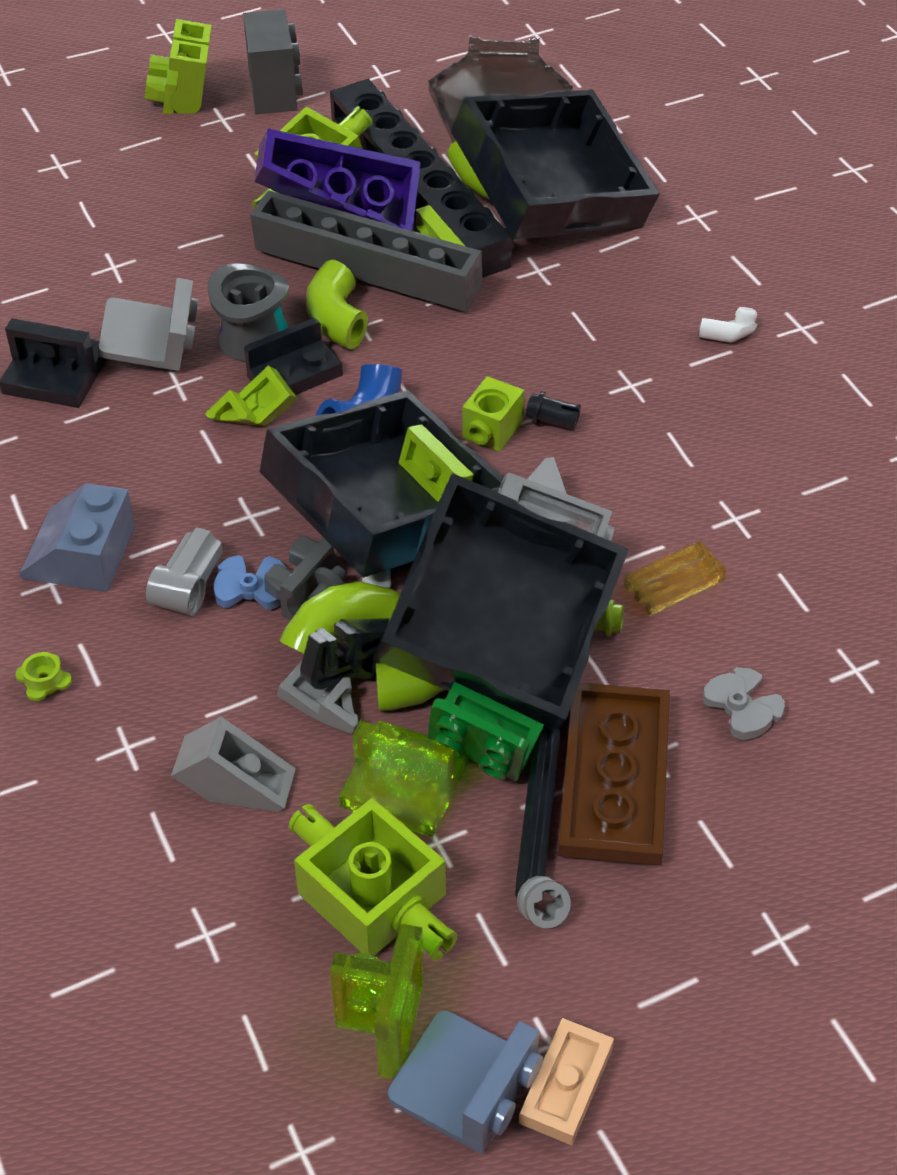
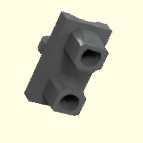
(314, 572)

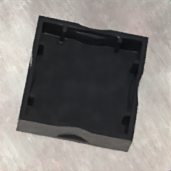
(553, 163)
(349, 482)
(502, 602)

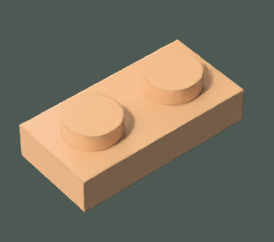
(566, 1081)

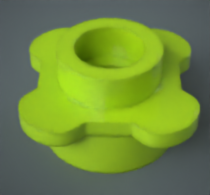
(42, 675)

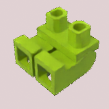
(180, 78)

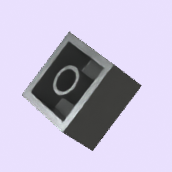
(272, 61)

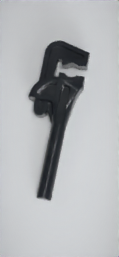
(355, 650)

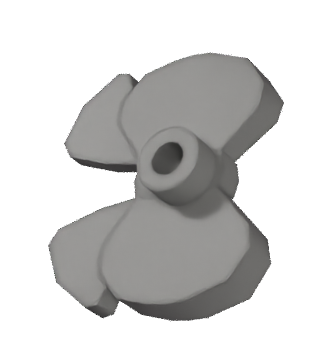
(748, 716)

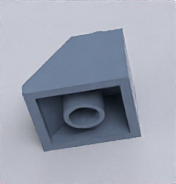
(82, 539)

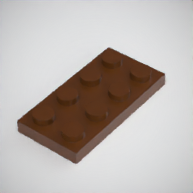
(615, 774)

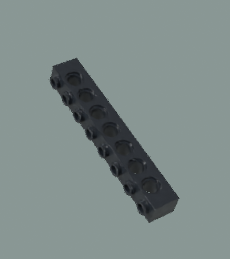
(437, 181)

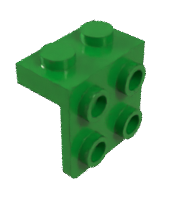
(484, 731)

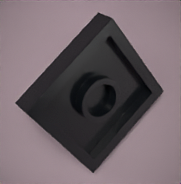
(50, 363)

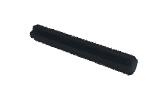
(538, 807)

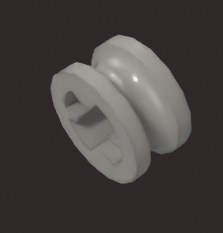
(555, 911)

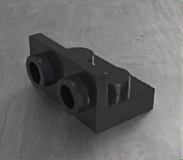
(296, 355)

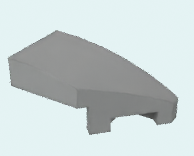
(327, 705)

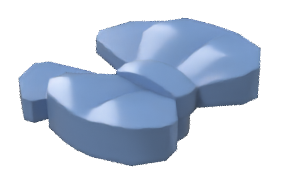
(235, 584)

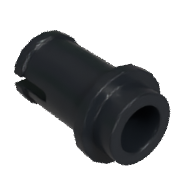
(552, 411)

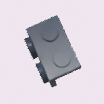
(466, 1078)

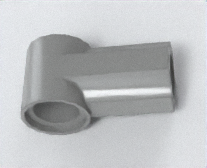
(182, 581)

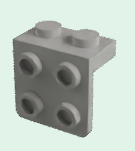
(149, 332)

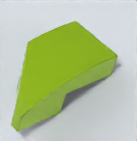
(257, 403)

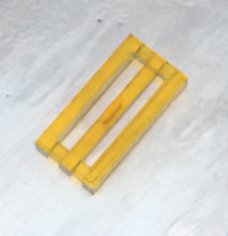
(680, 581)

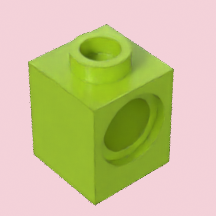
(493, 413)

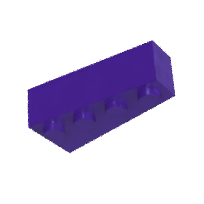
(340, 177)

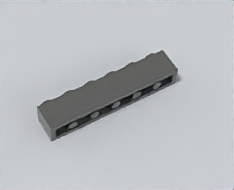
(369, 248)

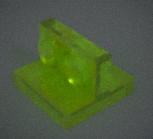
(403, 774)
(381, 996)

